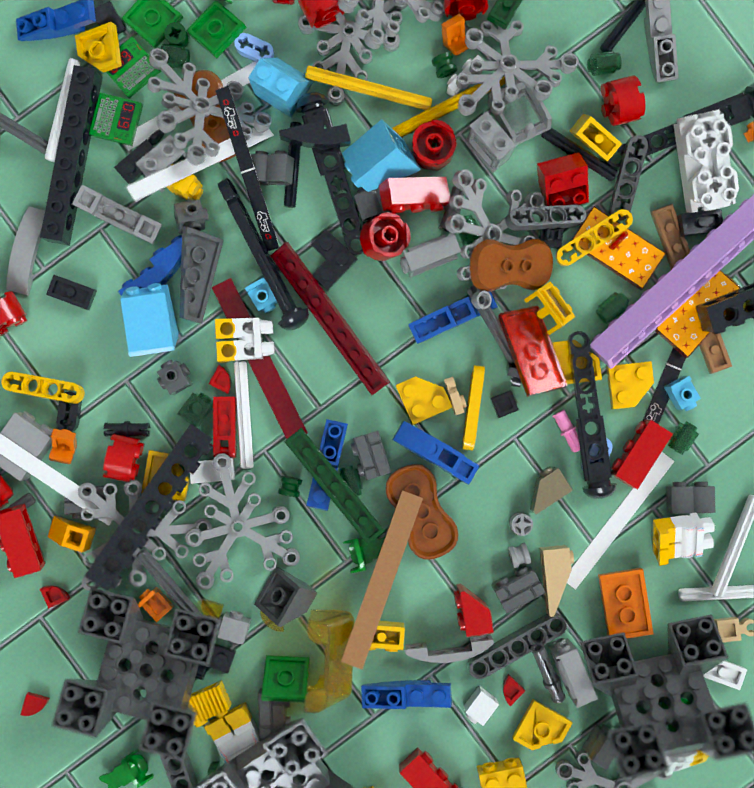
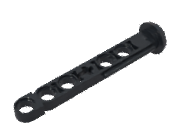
(738, 108)
(313, 109)
(293, 316)
(596, 472)

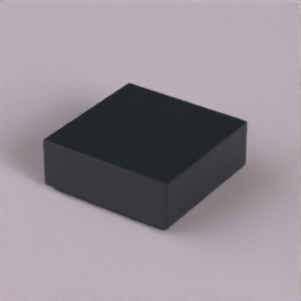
(504, 404)

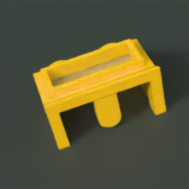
(554, 305)

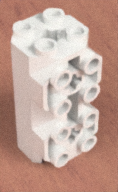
(704, 161)

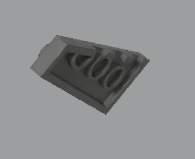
(198, 270)

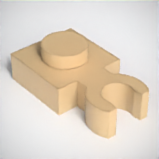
(457, 401)
(731, 629)

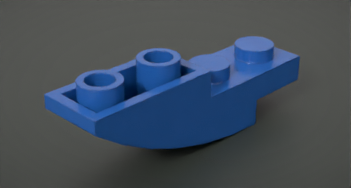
(56, 23)
(165, 263)
(331, 448)
(436, 452)
(406, 694)

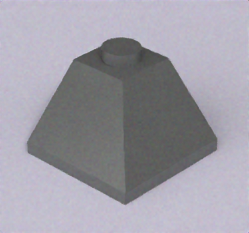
(284, 597)

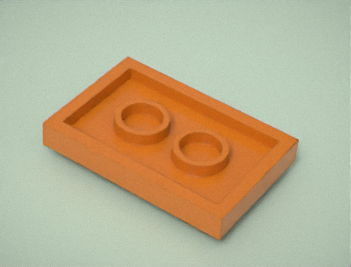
(626, 603)

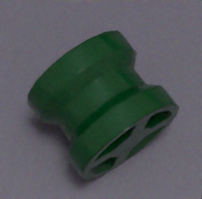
(180, 39)
(444, 65)
(290, 486)

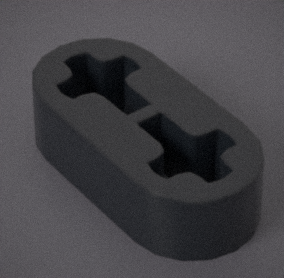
(74, 416)

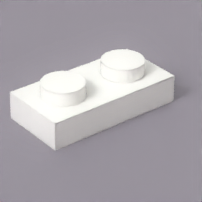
(452, 88)
(727, 674)

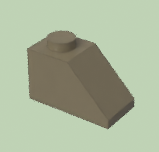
(549, 489)

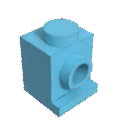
(255, 289)
(676, 390)

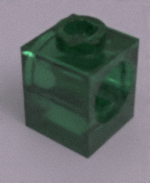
(187, 413)

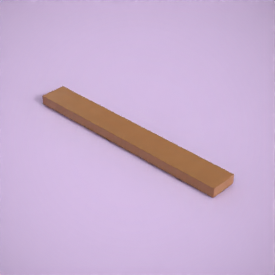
(676, 249)
(381, 580)

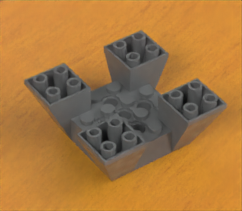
(91, 704)
(643, 738)
(280, 760)

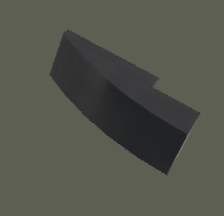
(316, 136)

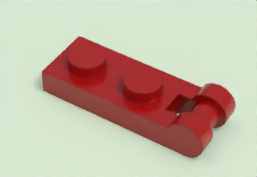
(224, 425)

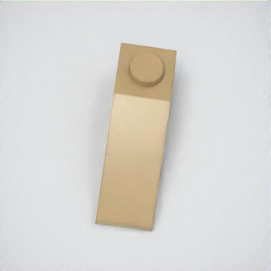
(556, 570)

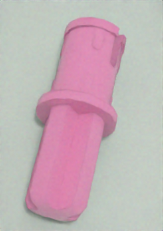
(567, 430)

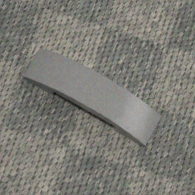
(117, 214)
(25, 251)
(477, 645)

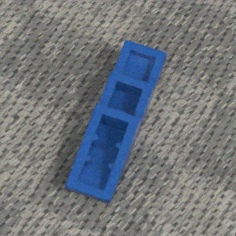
(445, 319)

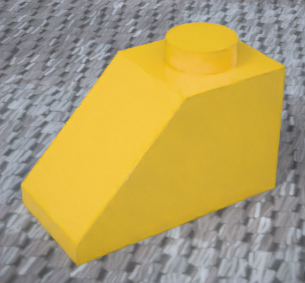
(595, 137)

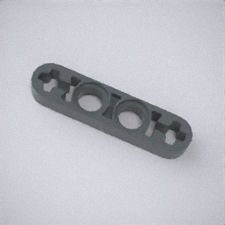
(625, 177)
(546, 218)

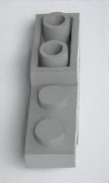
(660, 40)

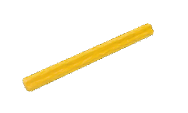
(368, 88)
(435, 112)

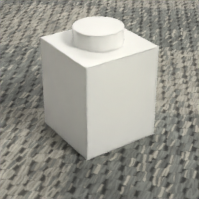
(480, 706)

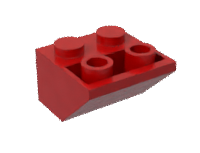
(564, 180)
(474, 613)

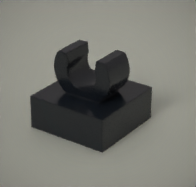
(552, 237)
(512, 371)

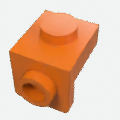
(454, 35)
(63, 446)
(155, 603)

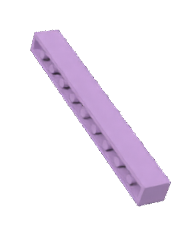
(676, 286)

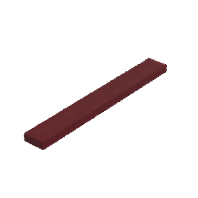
(329, 318)
(263, 368)

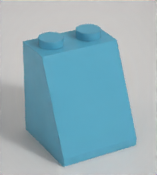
(279, 84)
(379, 156)
(149, 319)

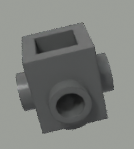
(190, 215)
(181, 378)

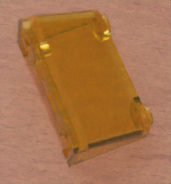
(333, 630)

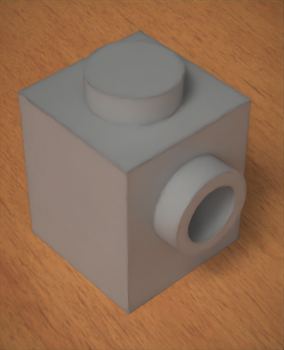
(234, 627)

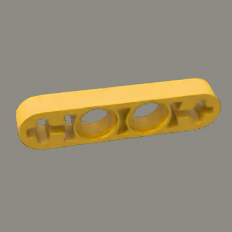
(592, 236)
(42, 387)
(473, 407)

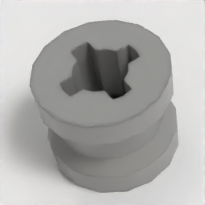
(524, 526)
(519, 555)

